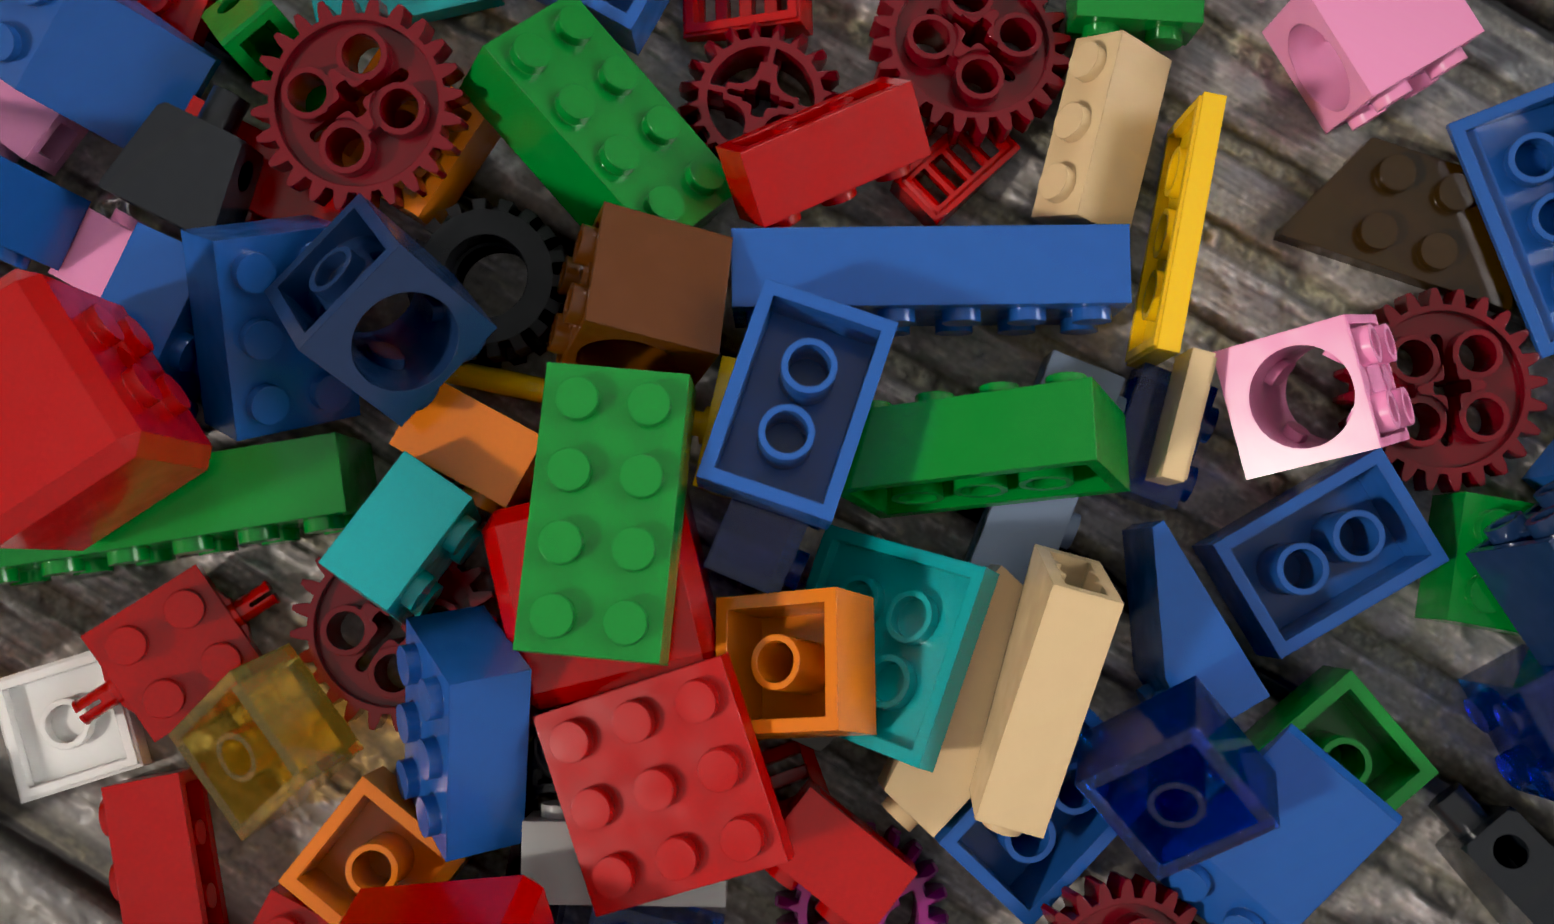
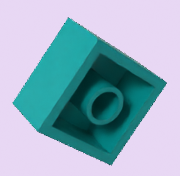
(405, 539)

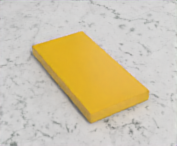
(1175, 232)

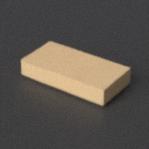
(1181, 417)

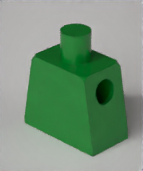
(248, 31)

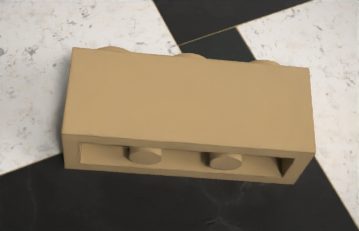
(1102, 132)

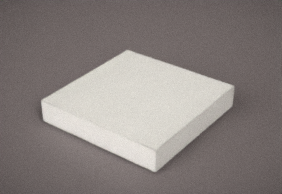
(50, 743)

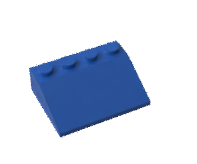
(1511, 177)

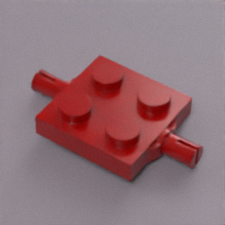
(171, 649)

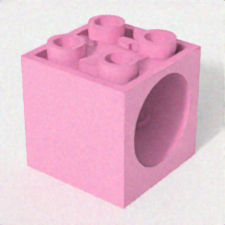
(1368, 53)
(1255, 394)

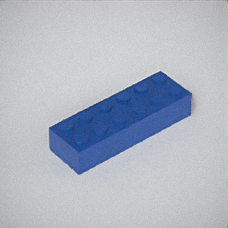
(946, 273)

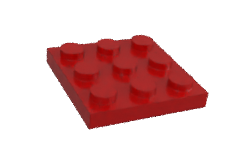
(663, 786)

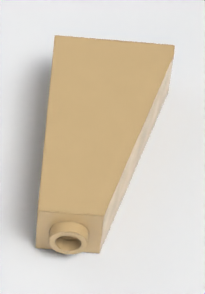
(1043, 690)
(936, 796)

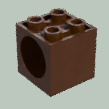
(642, 295)

